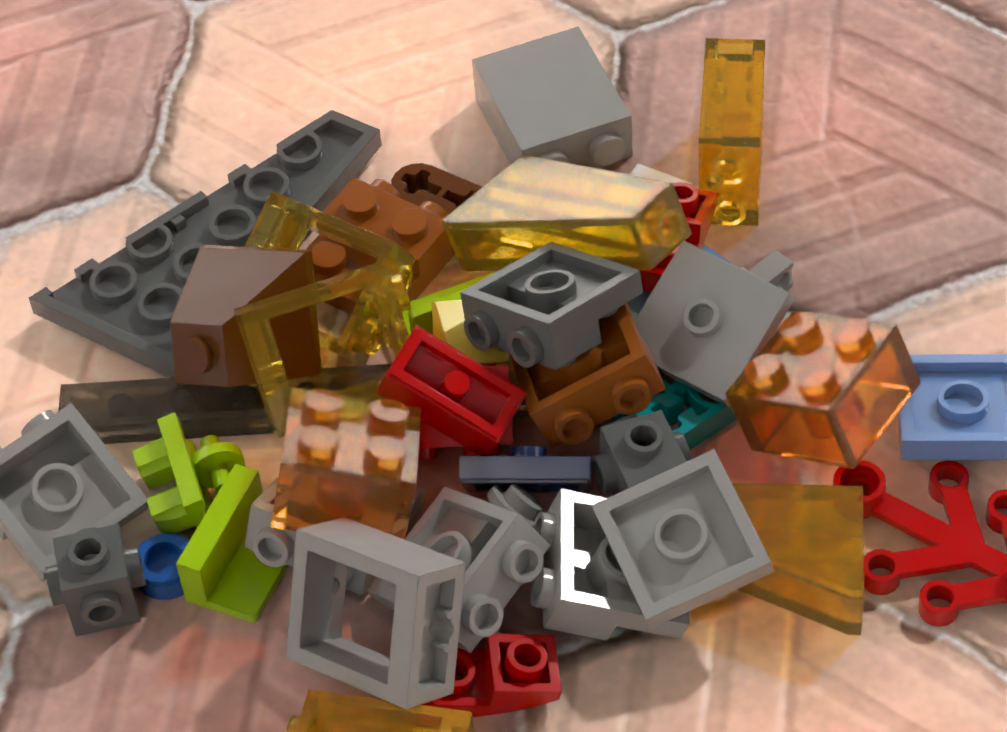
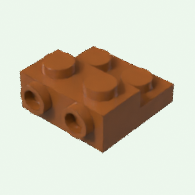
(383, 212)
(599, 385)

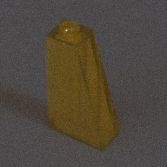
(569, 204)

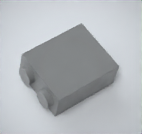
(553, 102)

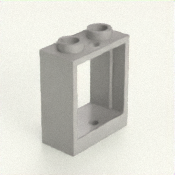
(426, 591)

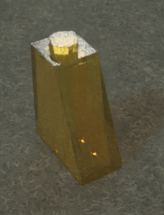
(814, 550)

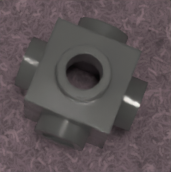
(636, 451)
(96, 579)

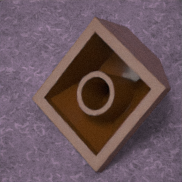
(204, 325)

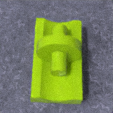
(192, 469)

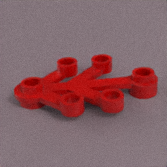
(950, 546)

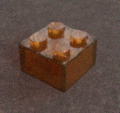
(823, 388)
(347, 462)

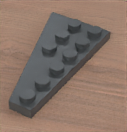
(135, 291)

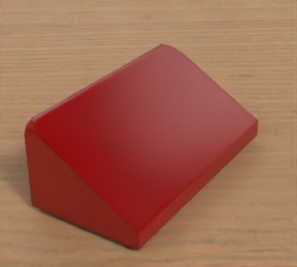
(452, 391)

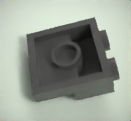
(547, 305)

